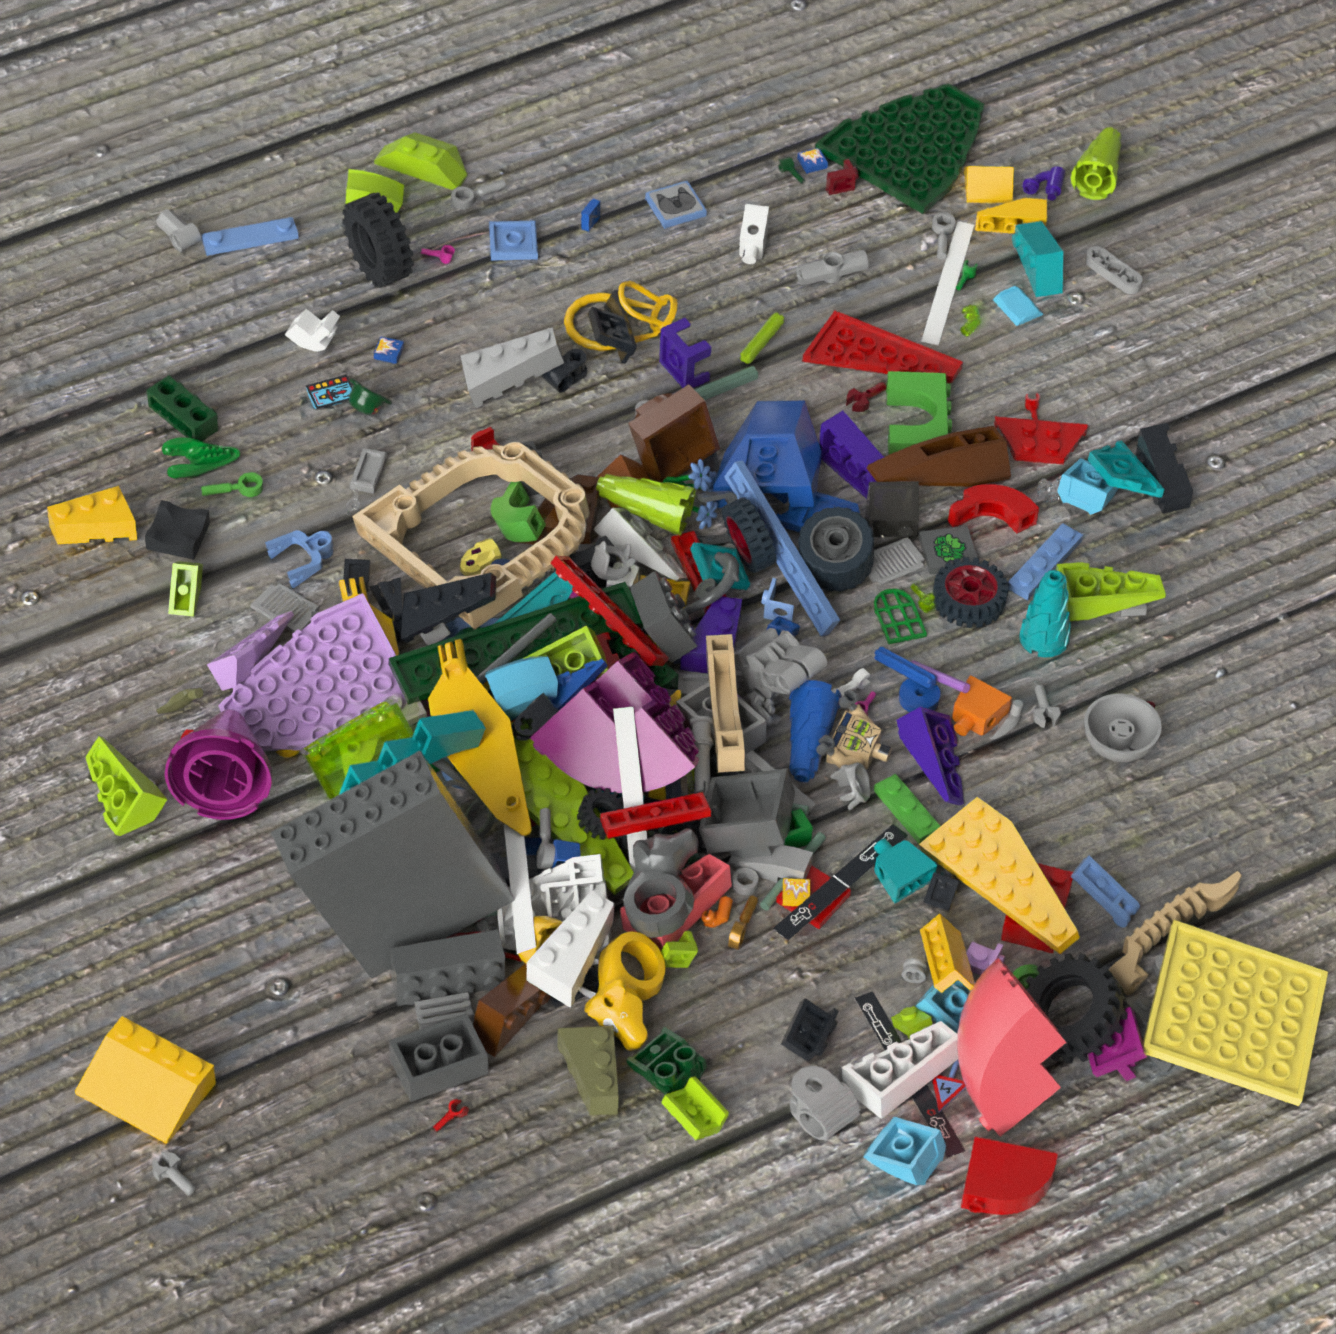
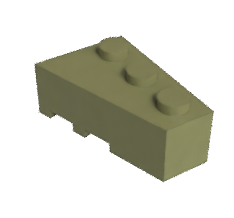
(593, 1066)

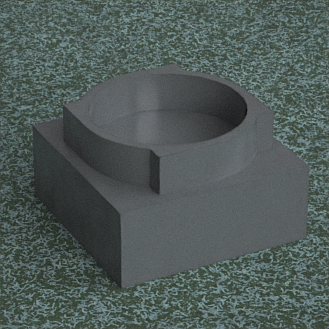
(748, 813)

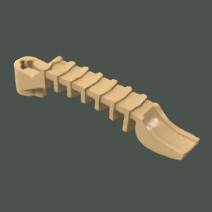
(1194, 901)

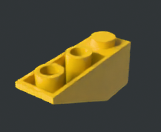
(1007, 215)

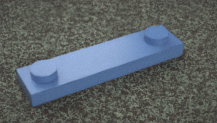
(249, 236)

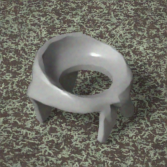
(601, 561)
(853, 776)

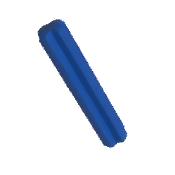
(905, 667)

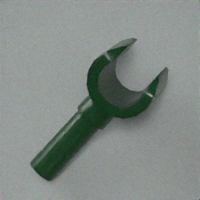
(787, 164)

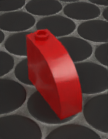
(1006, 1177)

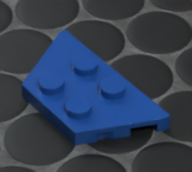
(796, 516)

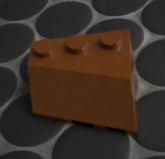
(549, 514)

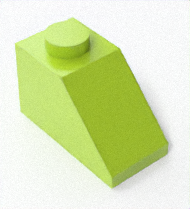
(185, 588)

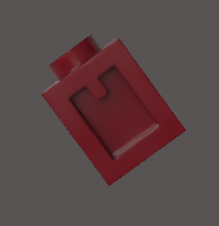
(842, 180)

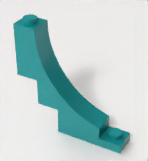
(433, 736)

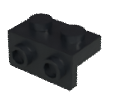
(809, 1030)

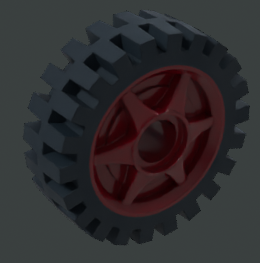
(748, 534)
(970, 592)

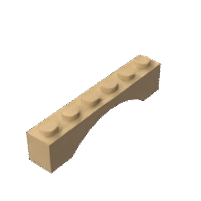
(724, 703)

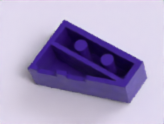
(720, 619)

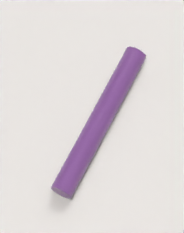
(946, 679)

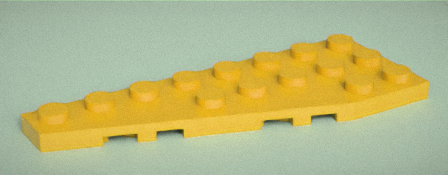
(995, 862)

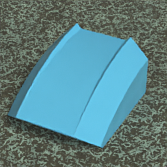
(1085, 488)
(521, 682)
(945, 1005)
(907, 1150)

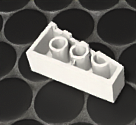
(571, 949)
(901, 1070)

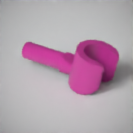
(445, 254)
(865, 704)

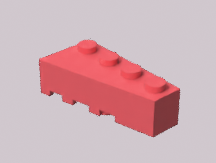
(706, 878)

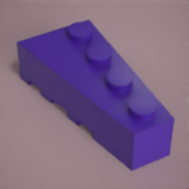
(848, 451)

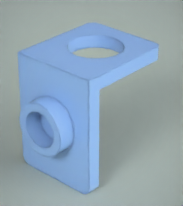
(770, 605)

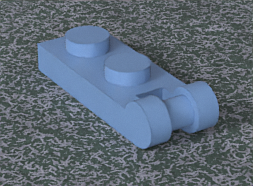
(1105, 891)

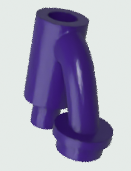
(1054, 185)

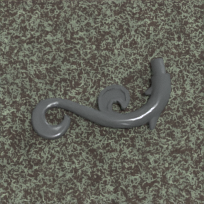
(709, 590)

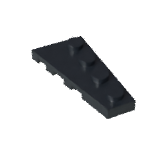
(443, 603)

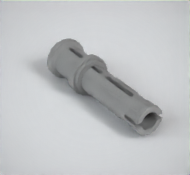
(702, 733)

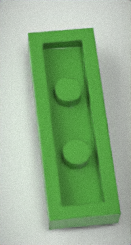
(906, 808)

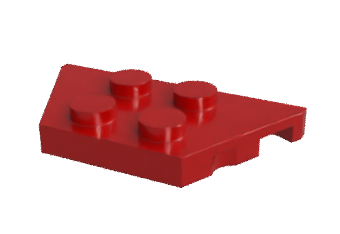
(1040, 439)

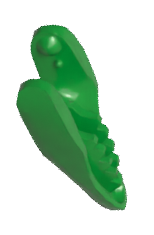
(202, 456)

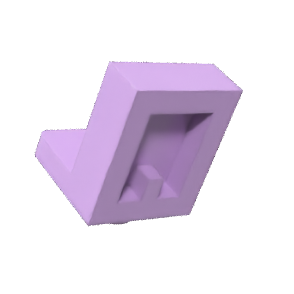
(981, 957)

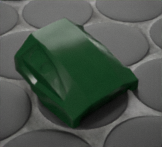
(668, 1062)

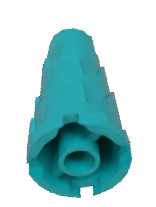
(1047, 618)

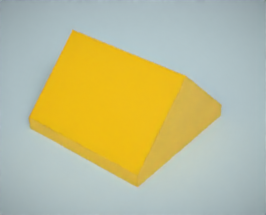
(988, 184)

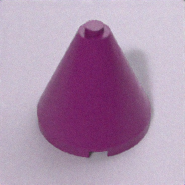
(219, 768)

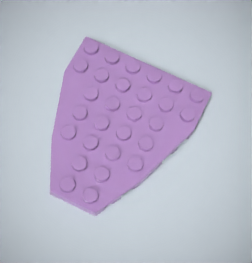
(320, 679)

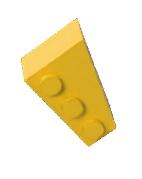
(92, 517)

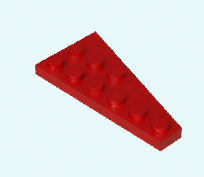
(864, 347)

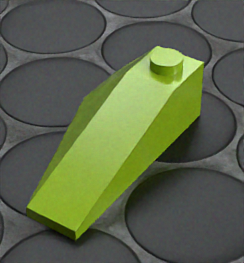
(1105, 591)
(573, 651)
(124, 790)

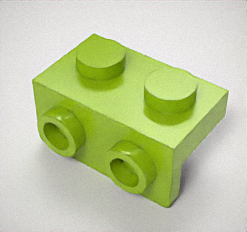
(696, 1109)

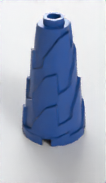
(811, 717)

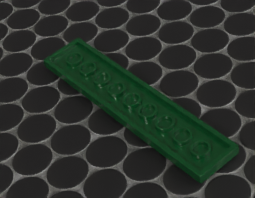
(421, 668)

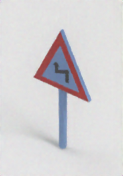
(947, 1087)

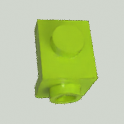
(911, 1021)

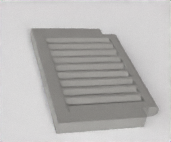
(895, 561)
(282, 600)

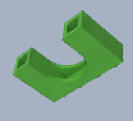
(923, 391)

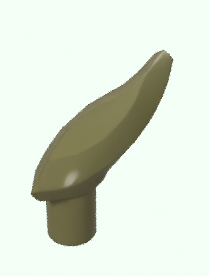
(181, 700)

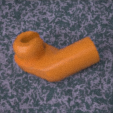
(720, 916)

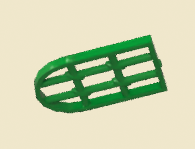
(907, 621)

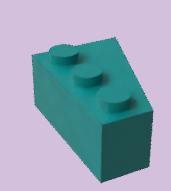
(1040, 258)

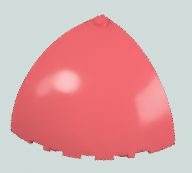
(1003, 1048)

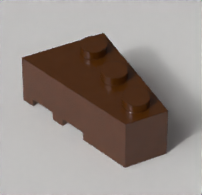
(507, 1010)

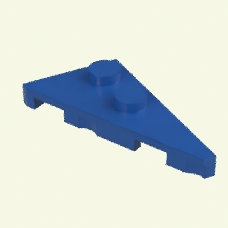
(572, 683)

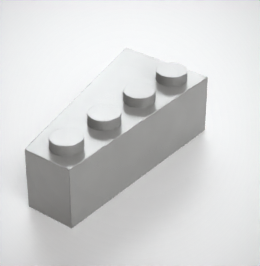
(510, 364)

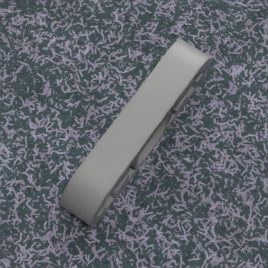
(1101, 260)

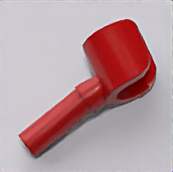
(1032, 405)
(451, 1114)

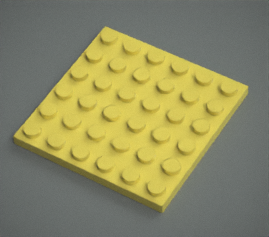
(1235, 1012)

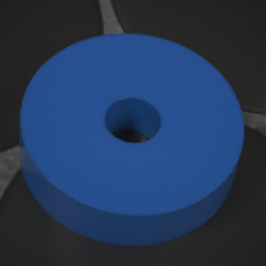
(910, 701)

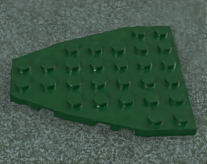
(910, 144)

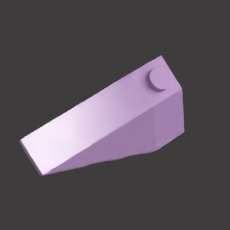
(235, 663)

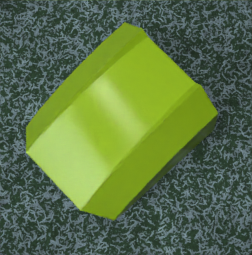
(364, 183)

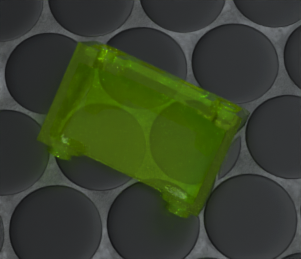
(354, 743)

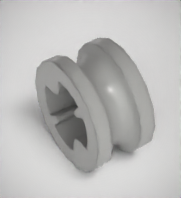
(914, 970)

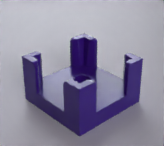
(681, 359)

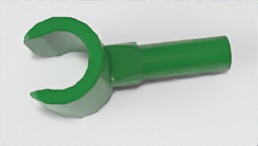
(967, 272)

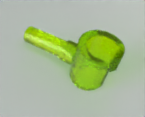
(925, 602)

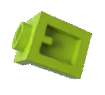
(680, 953)

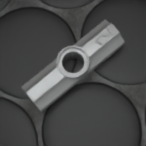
(832, 267)

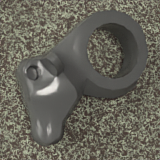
(657, 872)

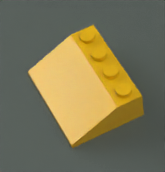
(146, 1080)

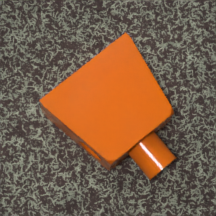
(979, 708)

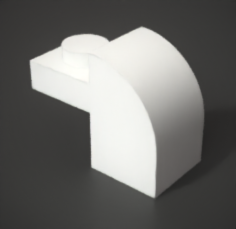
(311, 331)

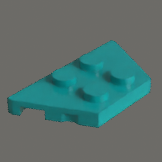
(1124, 470)

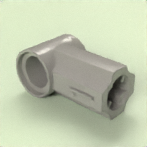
(180, 233)

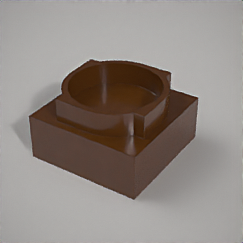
(673, 433)

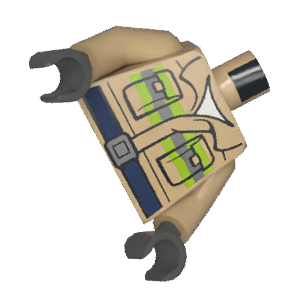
(855, 738)

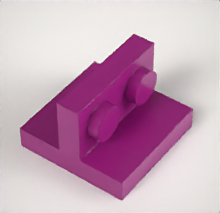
(1123, 1053)

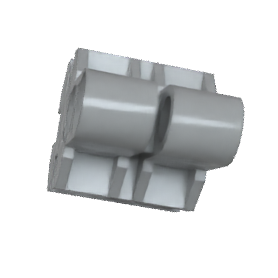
(776, 664)

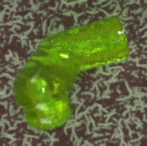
(973, 319)

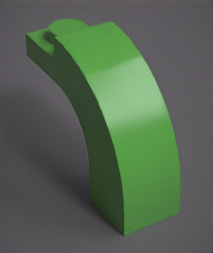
(514, 518)

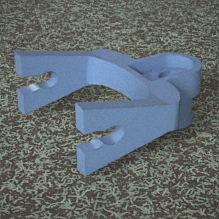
(317, 545)

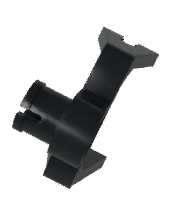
(391, 602)

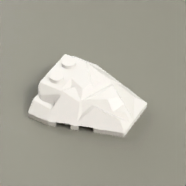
(557, 895)

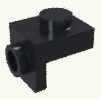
(354, 569)

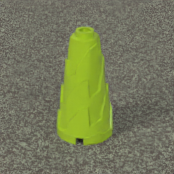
(1098, 166)
(655, 501)

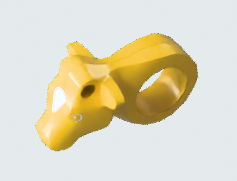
(620, 994)

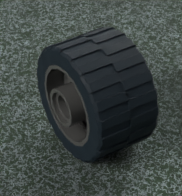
(837, 548)

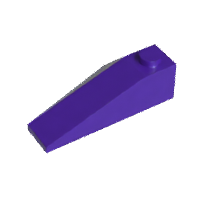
(932, 742)

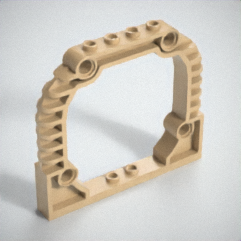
(390, 516)

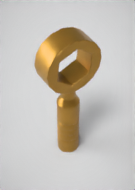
(739, 928)

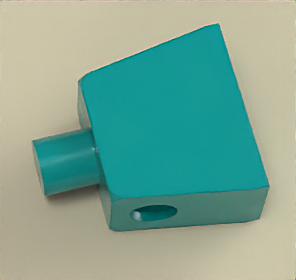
(902, 868)

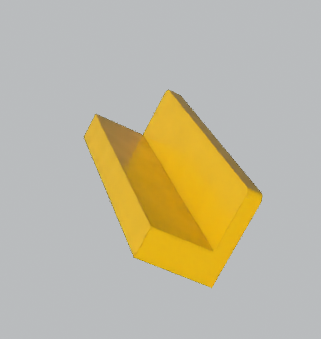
(946, 954)

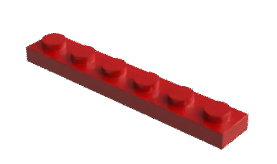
(604, 606)

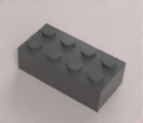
(447, 967)

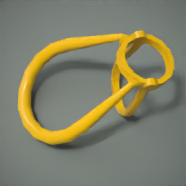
(626, 303)

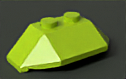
(425, 160)

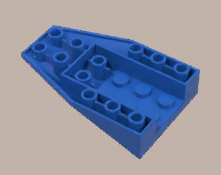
(778, 451)

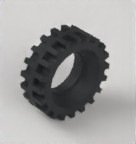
(378, 239)
(1105, 1011)

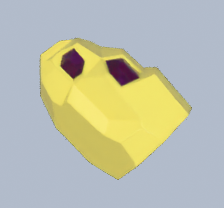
(479, 557)

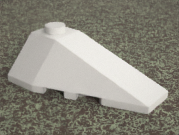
(627, 528)

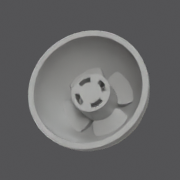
(1122, 727)

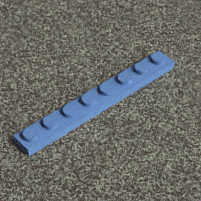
(787, 555)

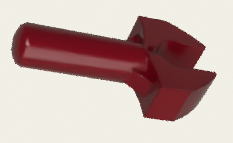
(863, 397)

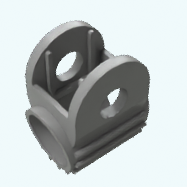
(825, 1108)

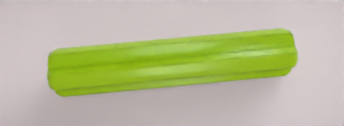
(761, 338)

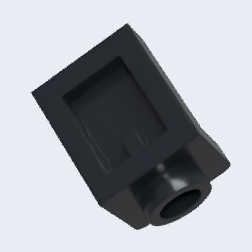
(941, 891)

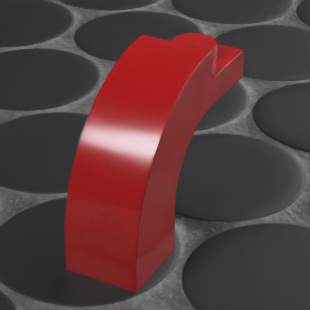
(995, 501)

